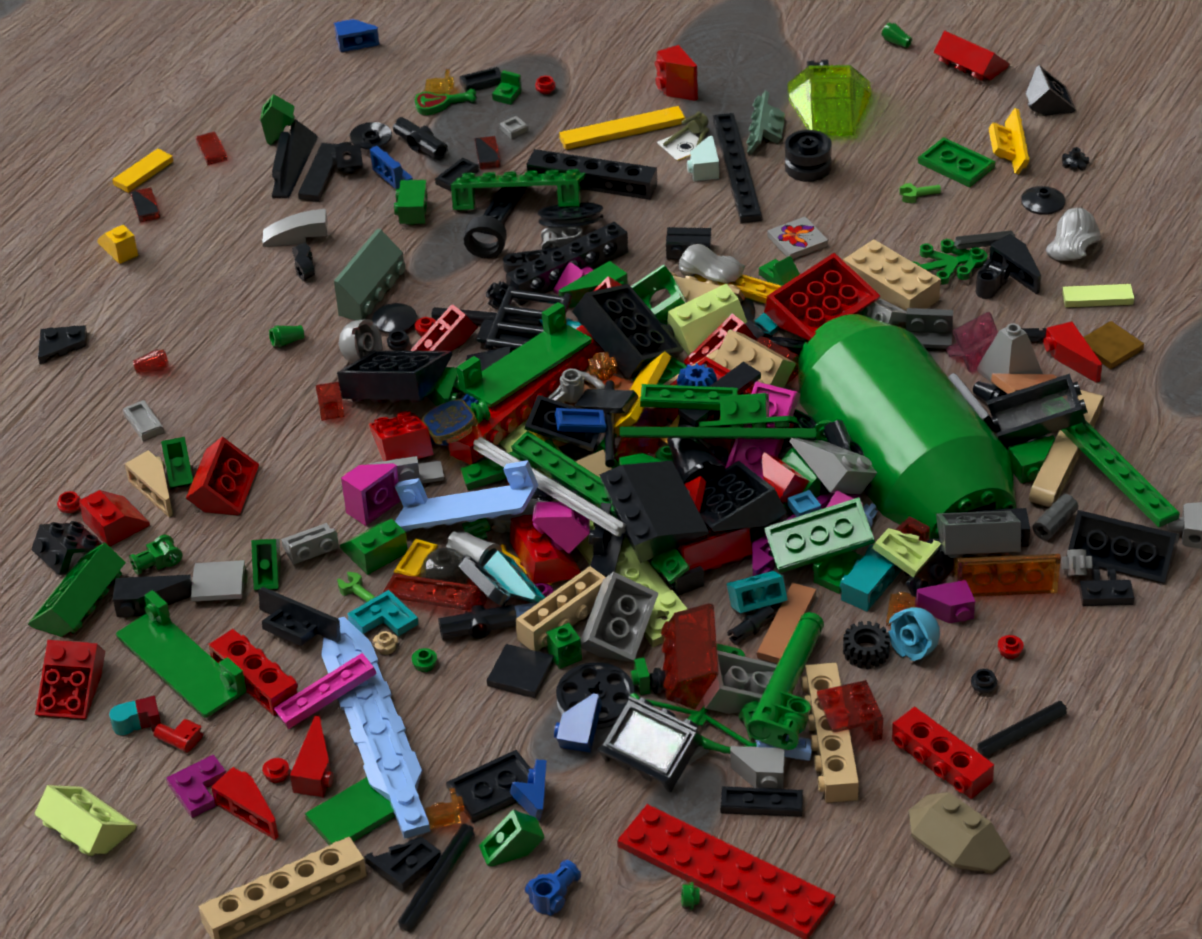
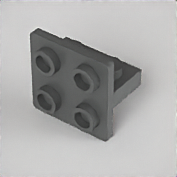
(931, 326)

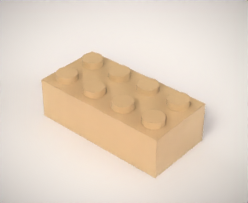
(895, 276)

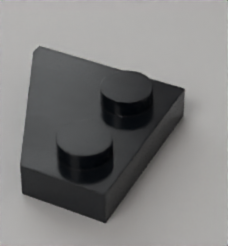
(61, 341)
(404, 861)

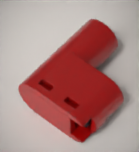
(183, 737)

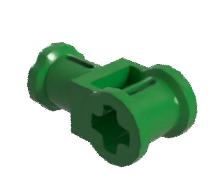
(157, 555)

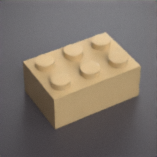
(738, 348)

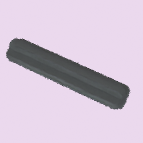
(979, 240)

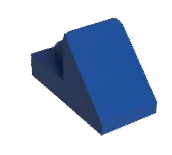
(531, 794)

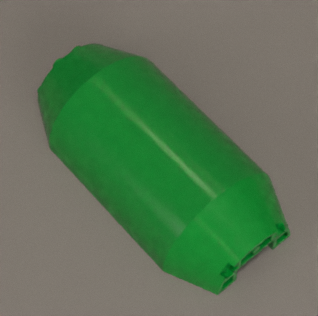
(907, 419)

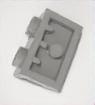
(884, 312)

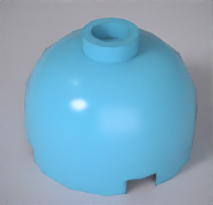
(914, 633)

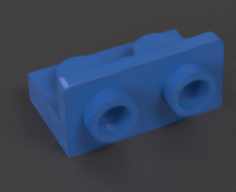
(388, 167)

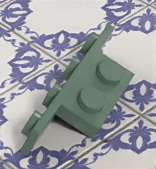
(766, 122)

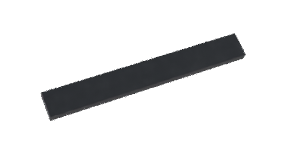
(737, 168)

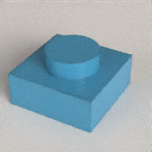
(803, 503)

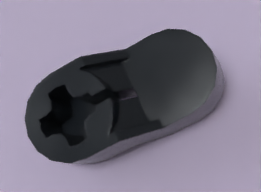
(303, 261)

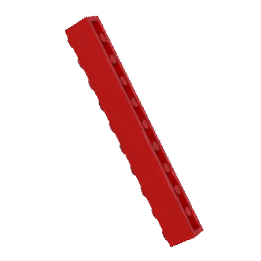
(517, 407)

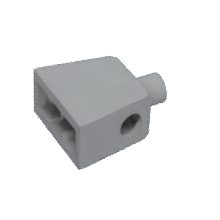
(1190, 525)

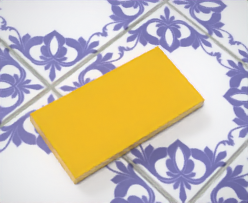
(648, 375)

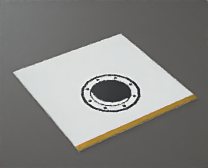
(681, 147)

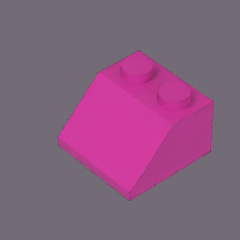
(370, 491)

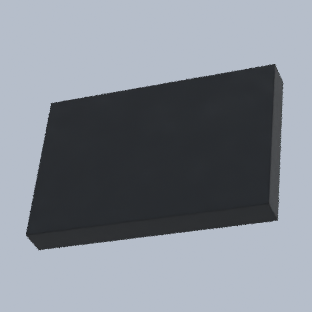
(489, 785)

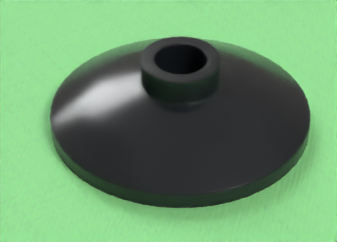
(371, 135)
(1043, 200)
(791, 344)

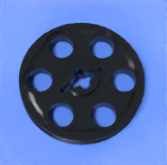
(570, 215)
(585, 688)

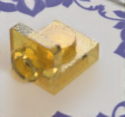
(440, 86)

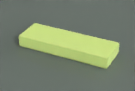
(1098, 295)

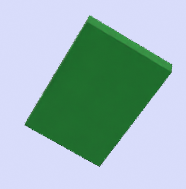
(956, 162)
(350, 813)

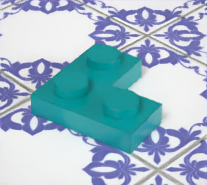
(385, 609)

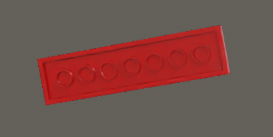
(727, 871)

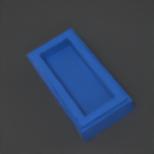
(580, 420)

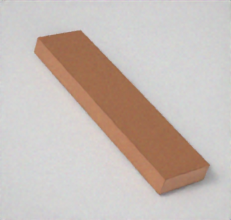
(785, 622)

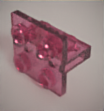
(973, 340)

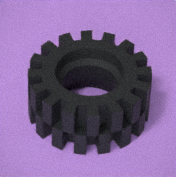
(866, 655)

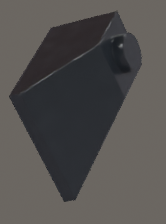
(1048, 94)

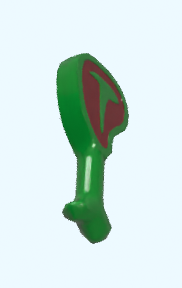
(431, 103)

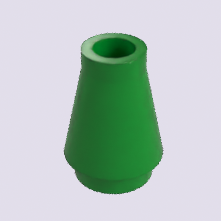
(894, 34)
(284, 335)

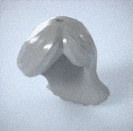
(1073, 235)
(704, 262)

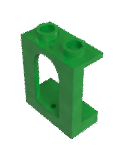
(655, 281)

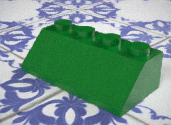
(79, 592)

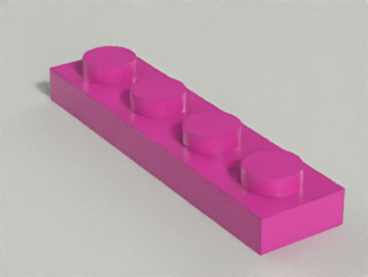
(325, 690)

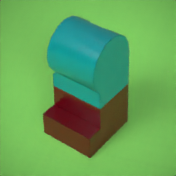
(135, 715)

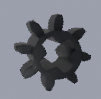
(496, 293)

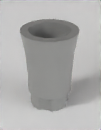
(473, 546)

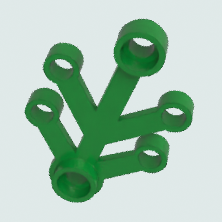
(973, 258)

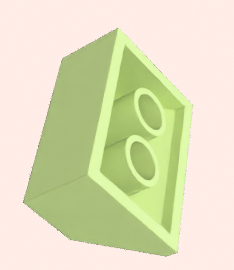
(703, 315)
(83, 819)

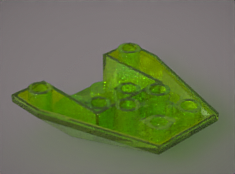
(830, 98)

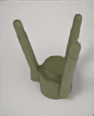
(696, 124)

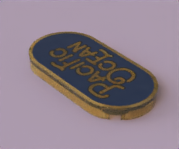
(450, 421)

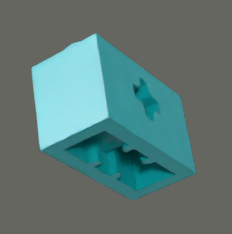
(757, 591)

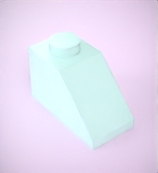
(704, 161)

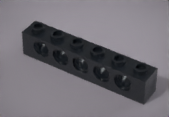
(601, 174)
(590, 250)

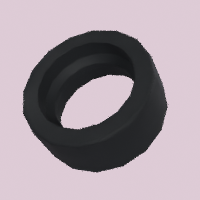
(488, 224)

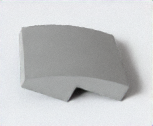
(218, 580)

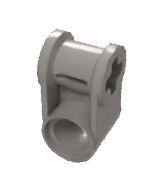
(560, 236)

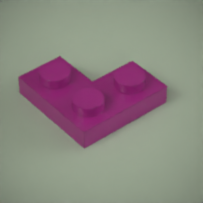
(191, 784)

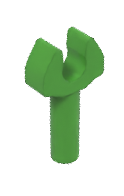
(910, 192)
(354, 587)

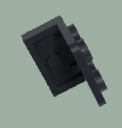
(59, 541)

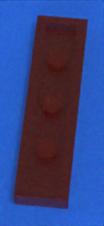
(433, 591)

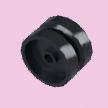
(808, 155)

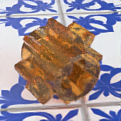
(602, 366)

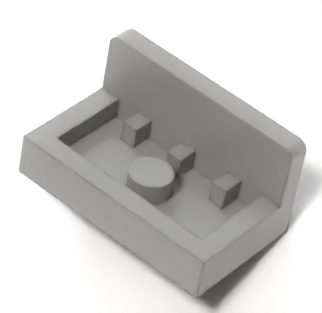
(310, 543)

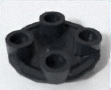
(394, 317)

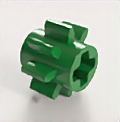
(477, 528)

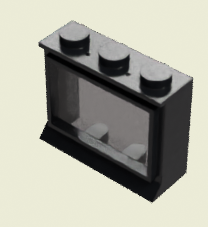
(651, 742)

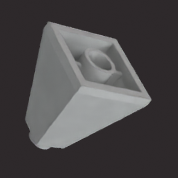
(1009, 354)

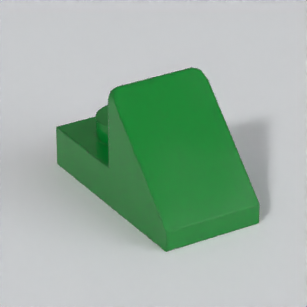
(779, 271)
(177, 462)

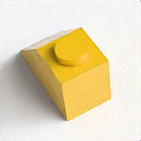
(119, 244)

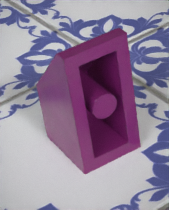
(948, 601)

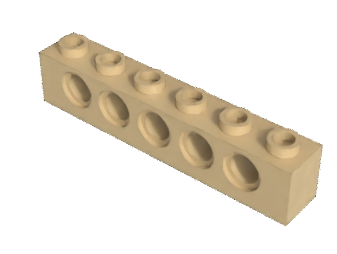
(834, 750)
(283, 890)

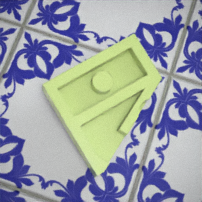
(905, 550)

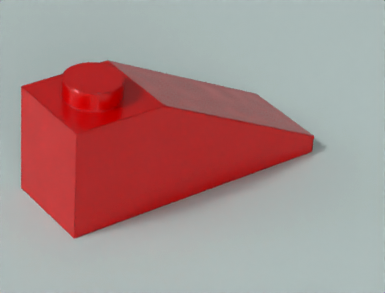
(447, 332)
(716, 339)
(1072, 350)
(311, 769)
(241, 797)

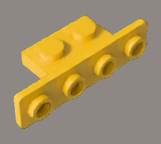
(1010, 141)

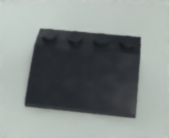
(625, 328)
(393, 375)
(739, 500)
(653, 507)

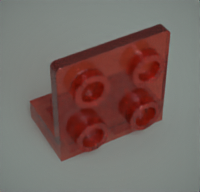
(852, 707)

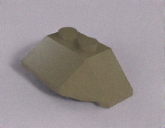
(957, 833)

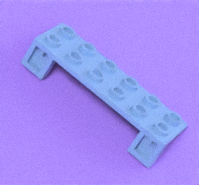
(427, 512)

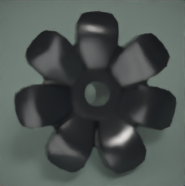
(1075, 159)

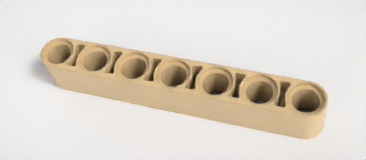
(1062, 458)

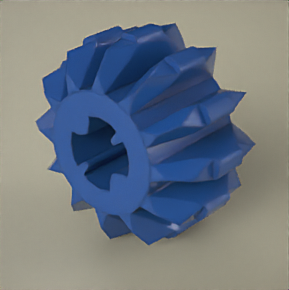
(696, 376)

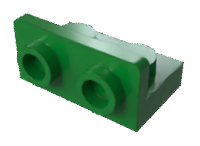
(831, 570)

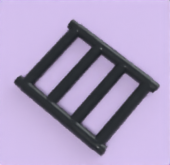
(506, 309)

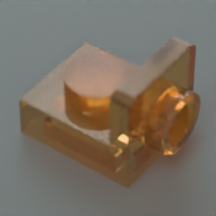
(899, 602)
(445, 814)

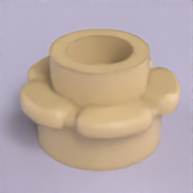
(385, 642)

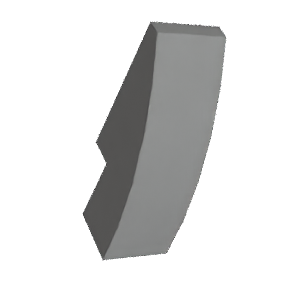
(296, 228)

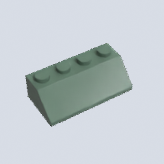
(368, 276)

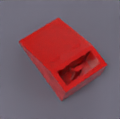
(401, 437)
(69, 678)

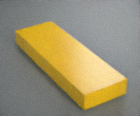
(142, 170)

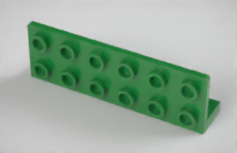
(567, 185)
(525, 363)
(181, 661)

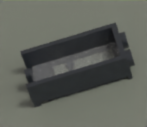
(1037, 410)

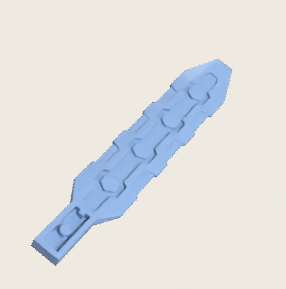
(379, 732)

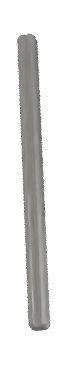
(555, 489)

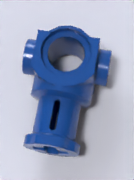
(548, 889)

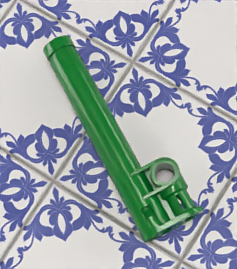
(779, 710)

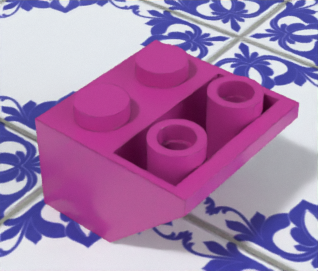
(561, 524)

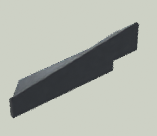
(291, 158)

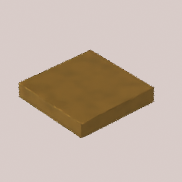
(1113, 344)

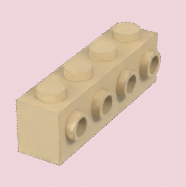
(565, 605)

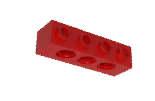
(262, 677)
(942, 752)

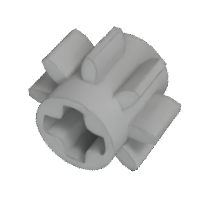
(1077, 562)

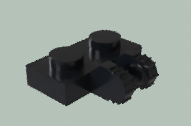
(1106, 592)

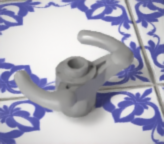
(572, 385)

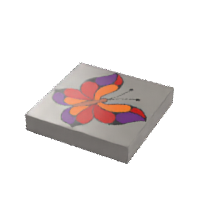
(797, 238)

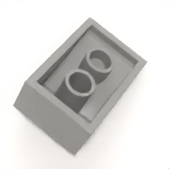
(836, 466)
(738, 682)

